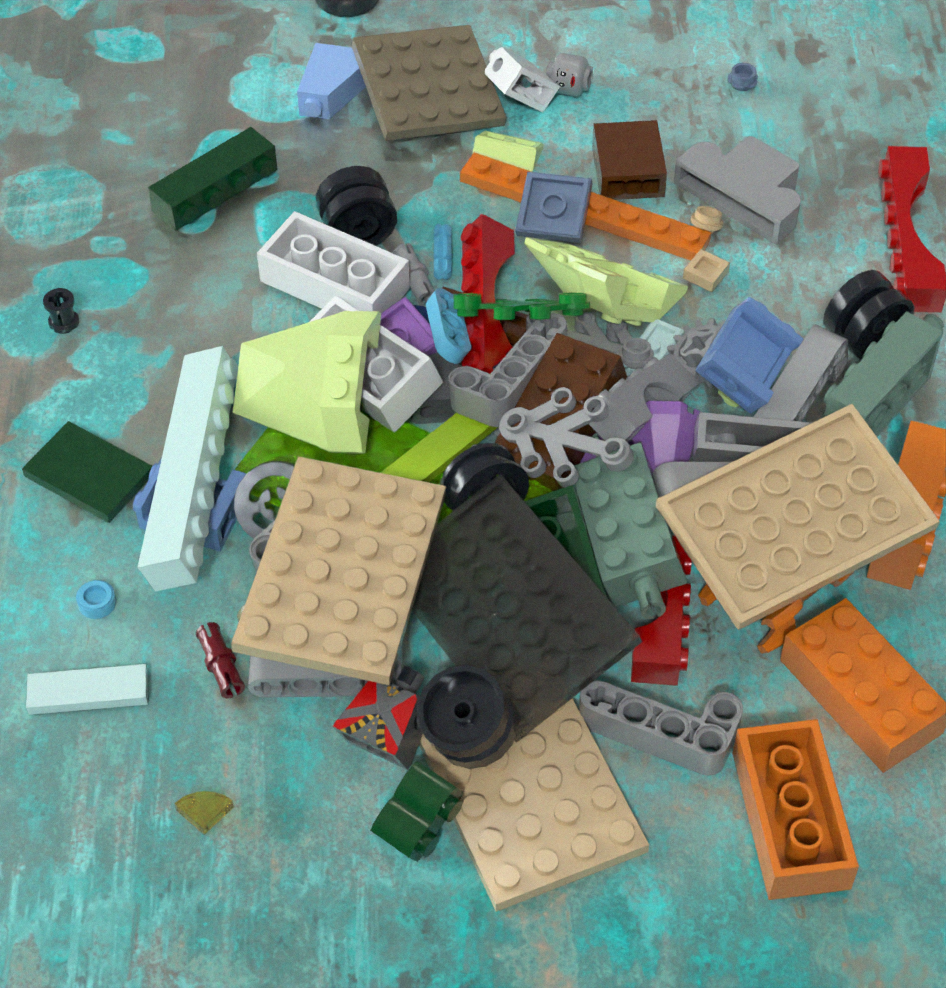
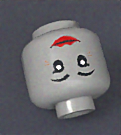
(571, 74)

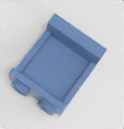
(748, 354)
(221, 517)

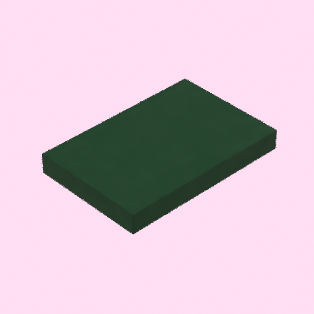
(88, 471)

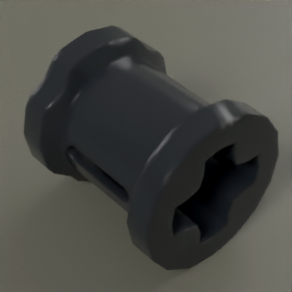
(61, 310)

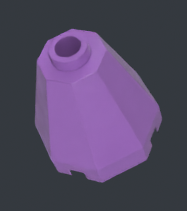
(668, 433)

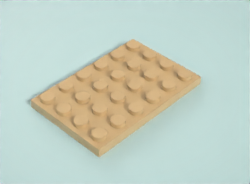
(796, 515)
(340, 571)
(542, 811)

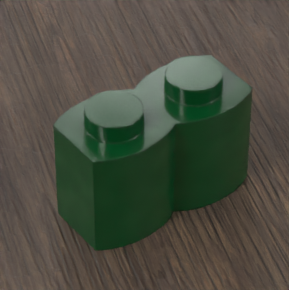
(418, 812)

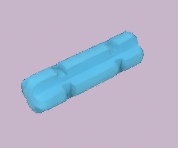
(442, 251)

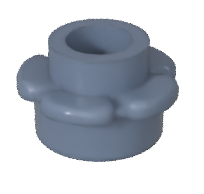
(743, 76)

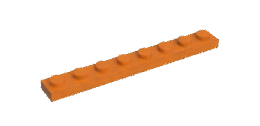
(602, 211)

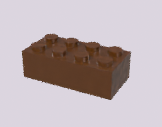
(582, 370)

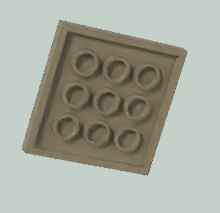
(428, 82)

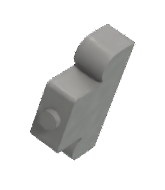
(746, 184)
(733, 436)

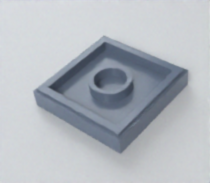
(554, 207)

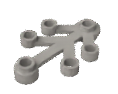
(633, 351)
(561, 435)

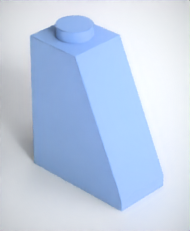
(329, 81)

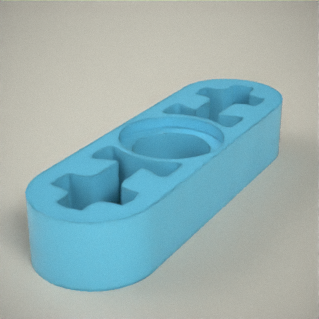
(447, 328)

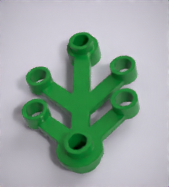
(504, 309)

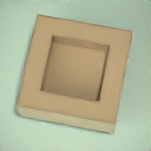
(706, 270)

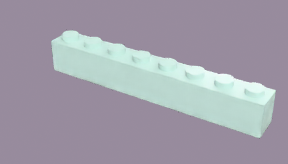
(189, 470)

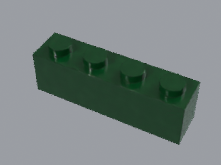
(213, 178)

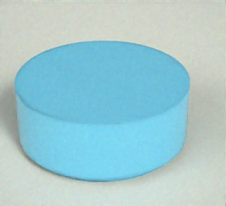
(96, 599)

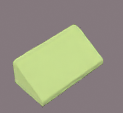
(508, 149)

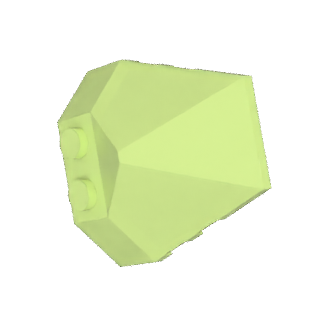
(610, 286)
(310, 380)

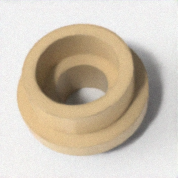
(707, 219)

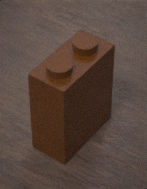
(629, 160)

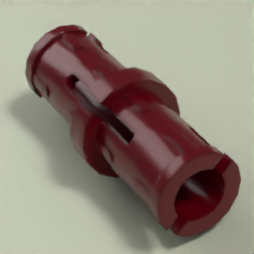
(220, 660)

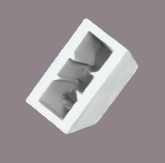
(507, 73)

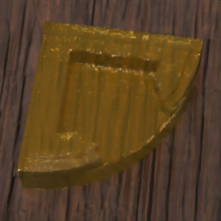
(204, 809)

